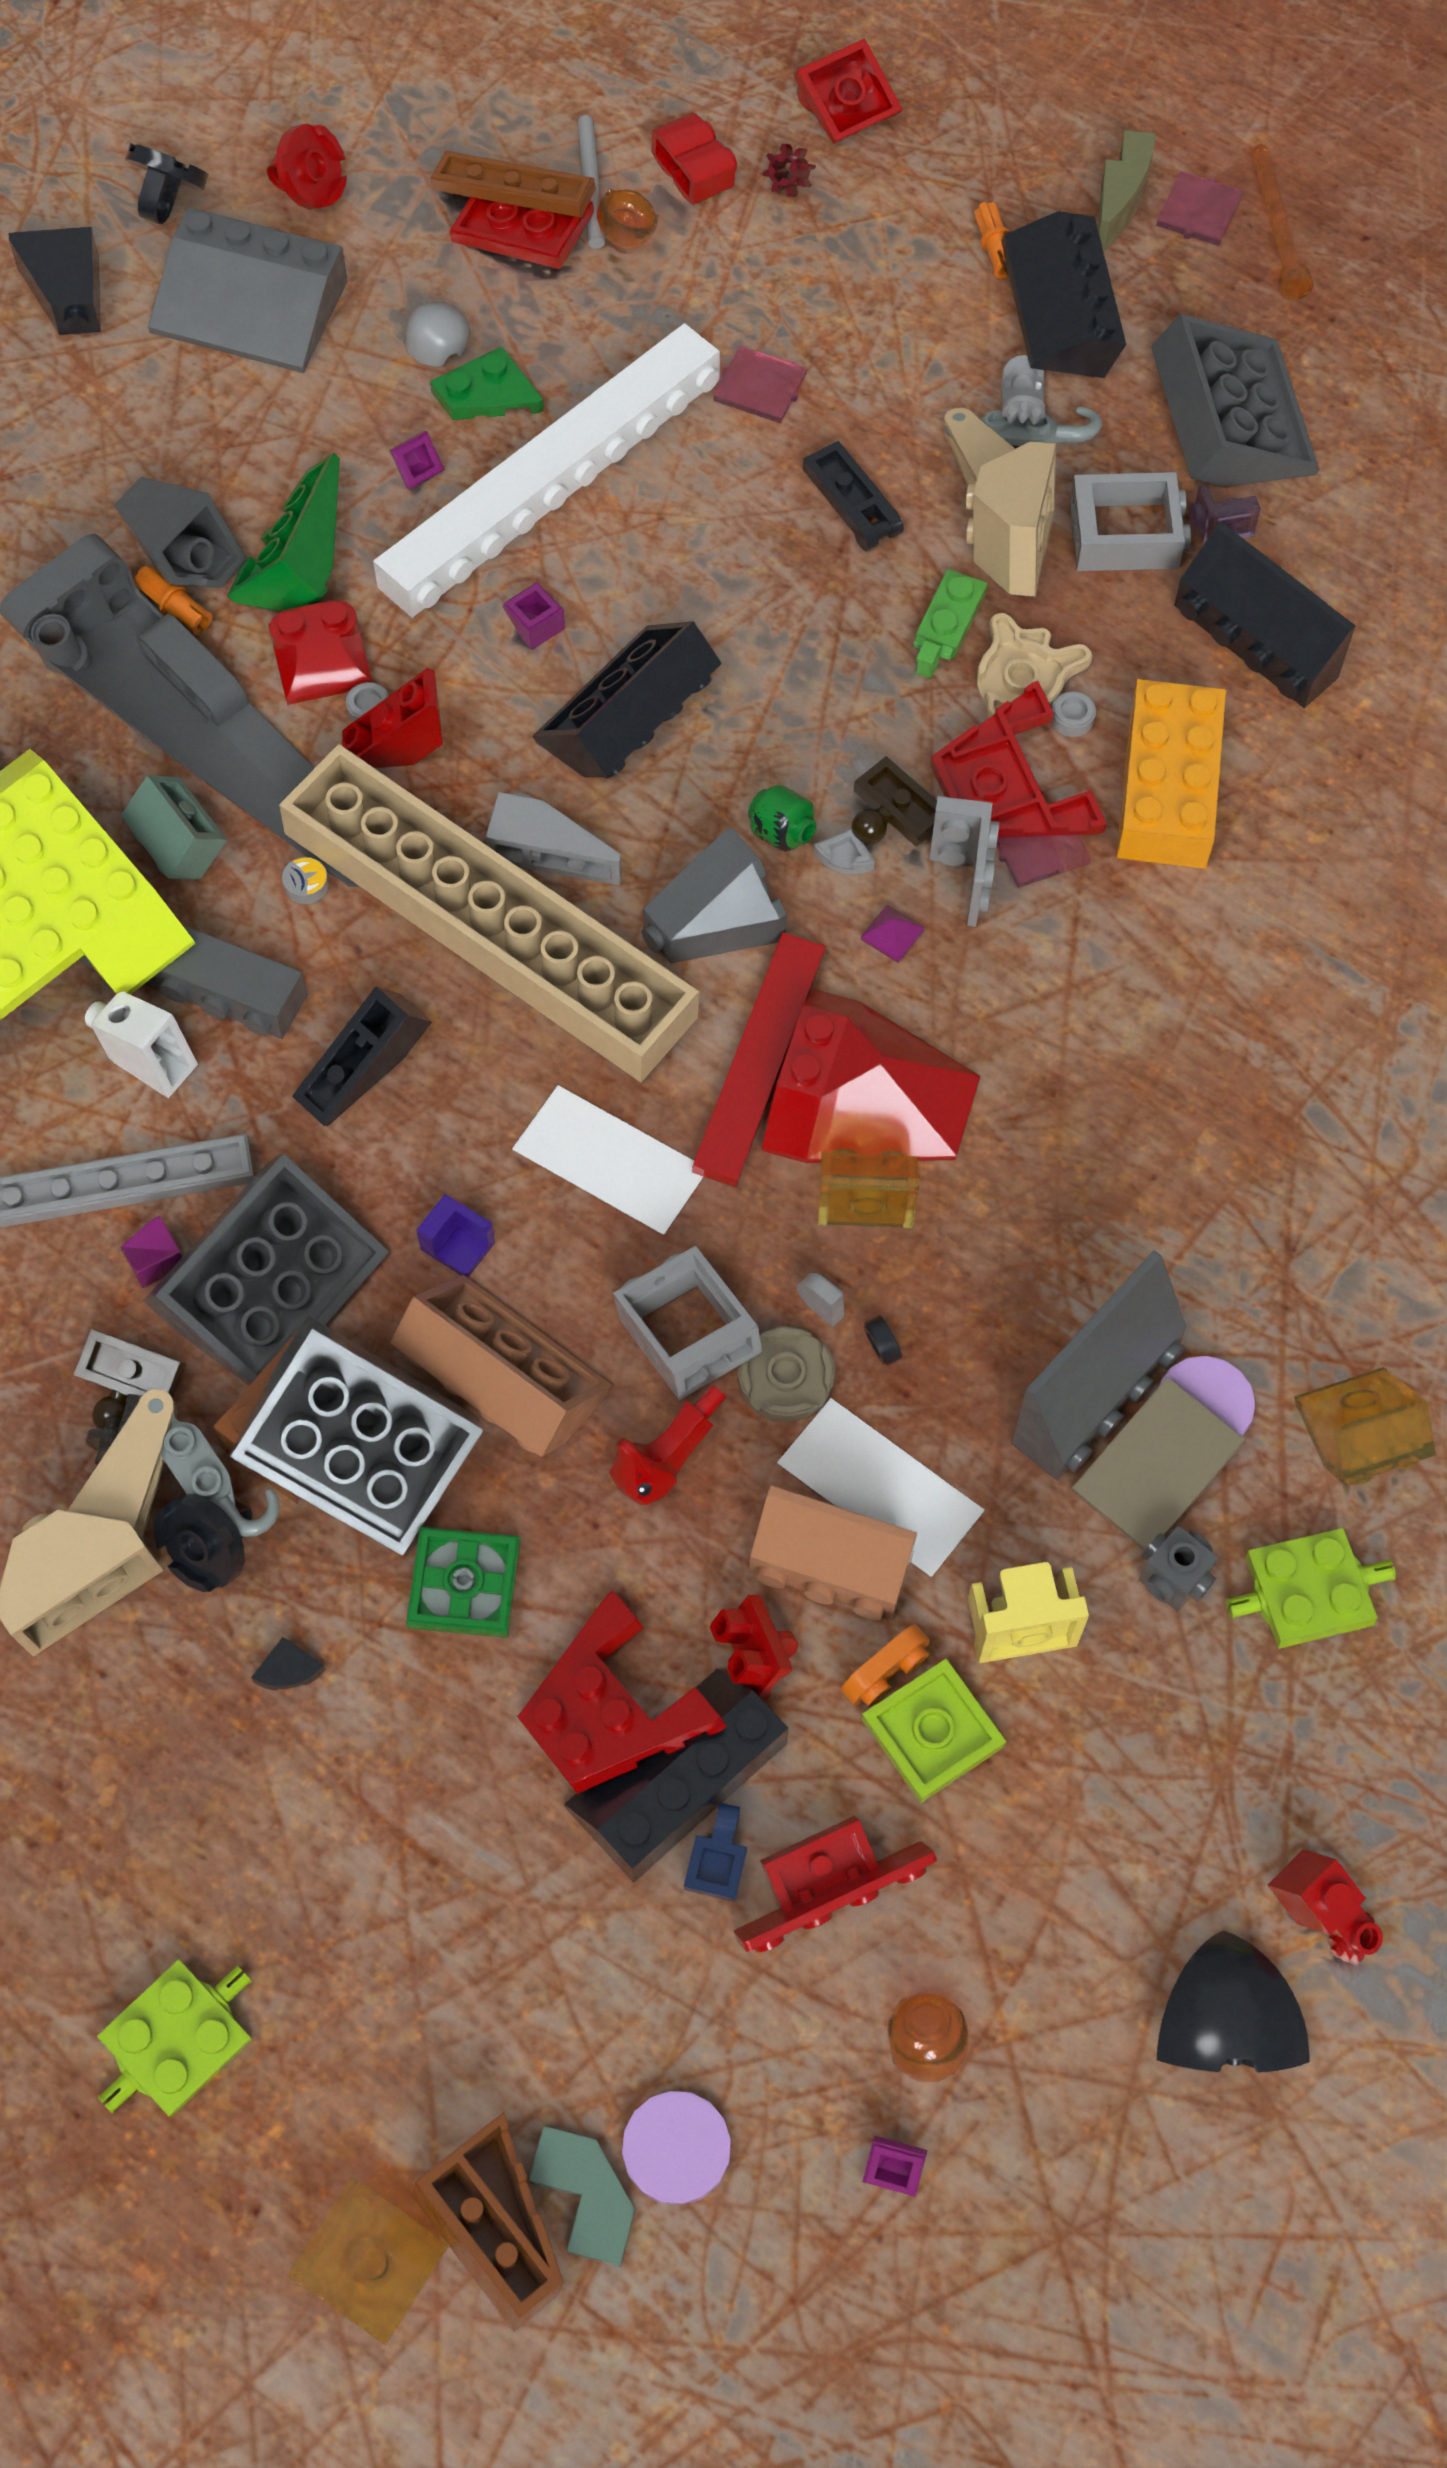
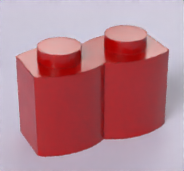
(694, 158)

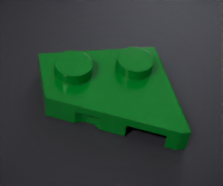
(485, 388)

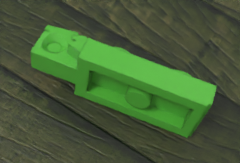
(947, 620)

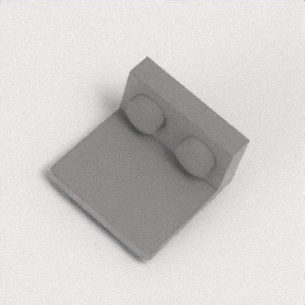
(968, 837)

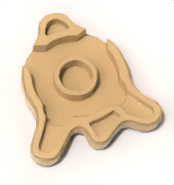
(1024, 657)

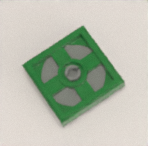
(463, 1582)

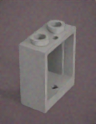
(1127, 551)
(707, 1357)

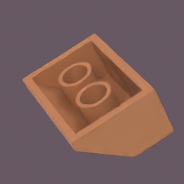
(831, 1554)

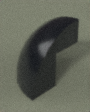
(1232, 2012)

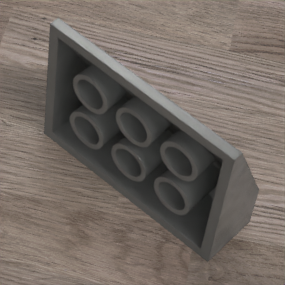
(247, 289)
(1232, 404)
(264, 1269)
(1102, 1371)
(356, 1436)

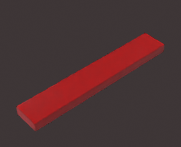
(758, 1060)

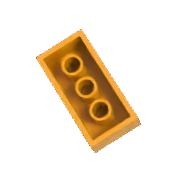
(1171, 774)

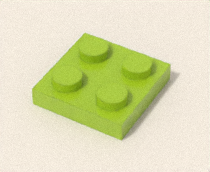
(933, 1730)

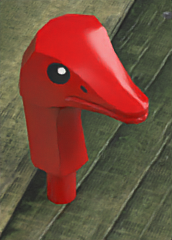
(651, 1469)

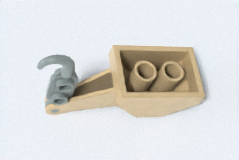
(1011, 488)
(95, 1553)

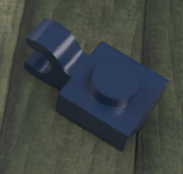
(716, 1861)

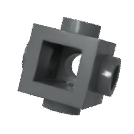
(1178, 1567)

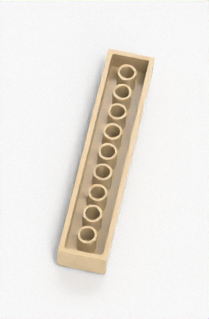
(490, 912)

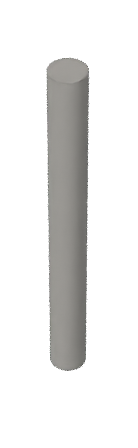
(590, 169)

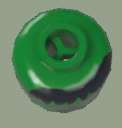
(782, 817)

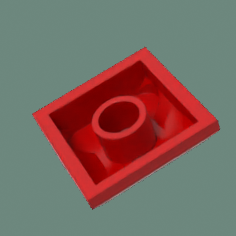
(847, 91)
(318, 650)

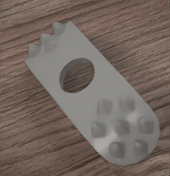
(1022, 391)

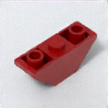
(400, 727)

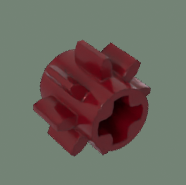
(799, 168)

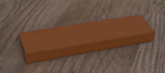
(513, 183)

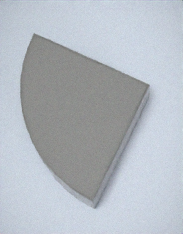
(844, 854)

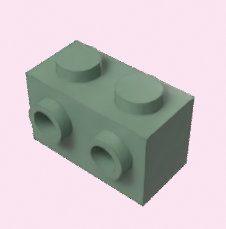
(173, 827)

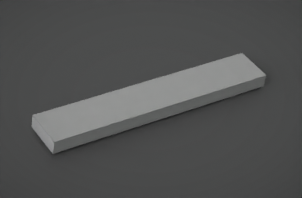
(125, 1180)

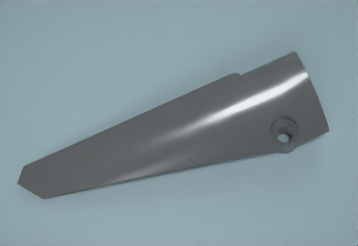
(156, 679)

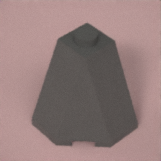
(181, 533)
(714, 905)

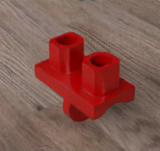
(759, 1649)

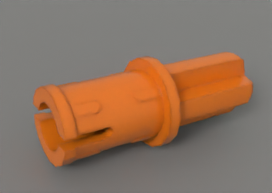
(992, 232)
(173, 600)

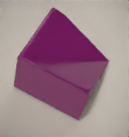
(535, 615)
(151, 1252)

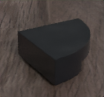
(287, 1668)

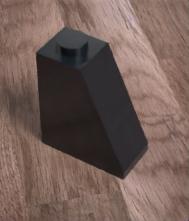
(62, 275)

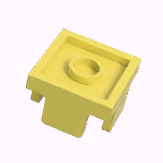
(1029, 1614)

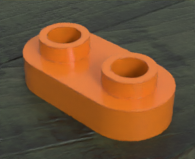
(871, 1680)

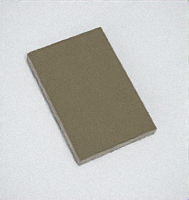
(1158, 1464)

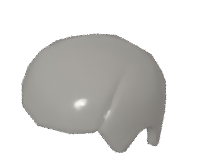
(436, 333)

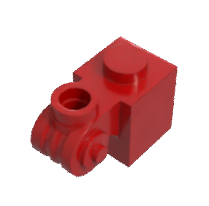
(1327, 1900)

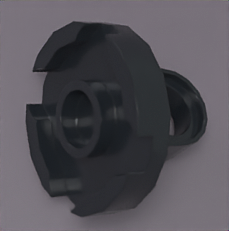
(162, 181)
(201, 1541)

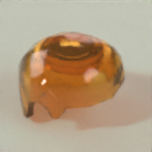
(626, 218)
(928, 2036)

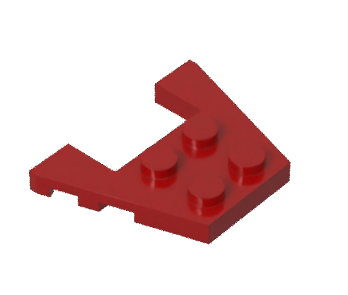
(991, 768)
(590, 1719)

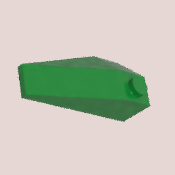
(297, 547)

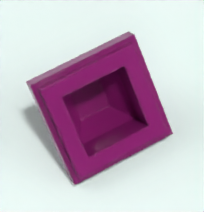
(416, 460)
(892, 933)
(894, 2165)

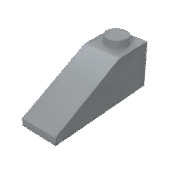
(547, 841)

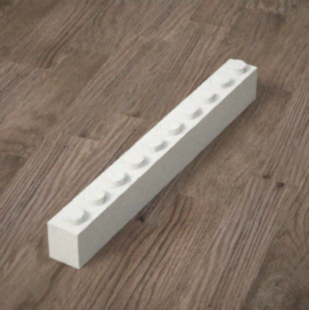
(547, 471)

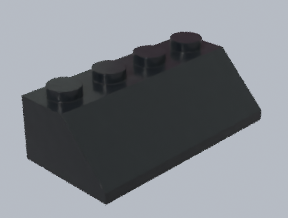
(1064, 295)
(1264, 616)
(629, 699)
(668, 1795)

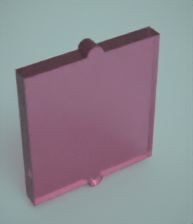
(1199, 208)
(760, 384)
(1041, 856)

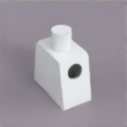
(142, 1041)

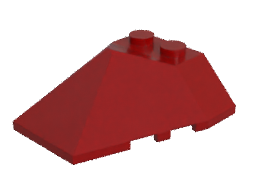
(865, 1088)

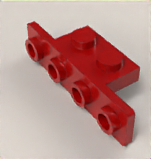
(824, 1876)

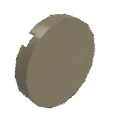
(789, 1375)

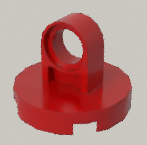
(309, 166)

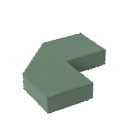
(581, 2169)

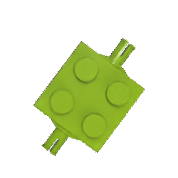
(1310, 1588)
(174, 2038)

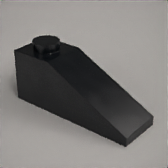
(361, 1054)

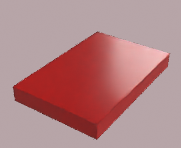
(519, 231)

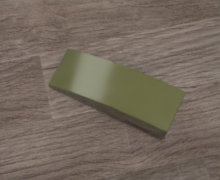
(1124, 185)

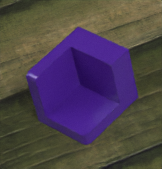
(455, 1236)

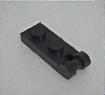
(852, 495)

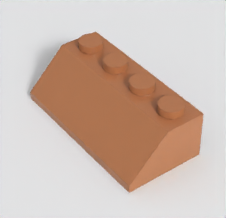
(499, 1364)

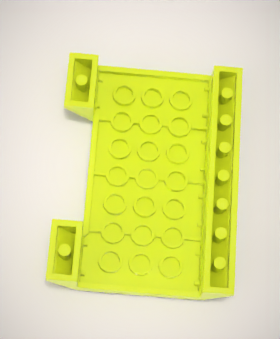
(71, 893)

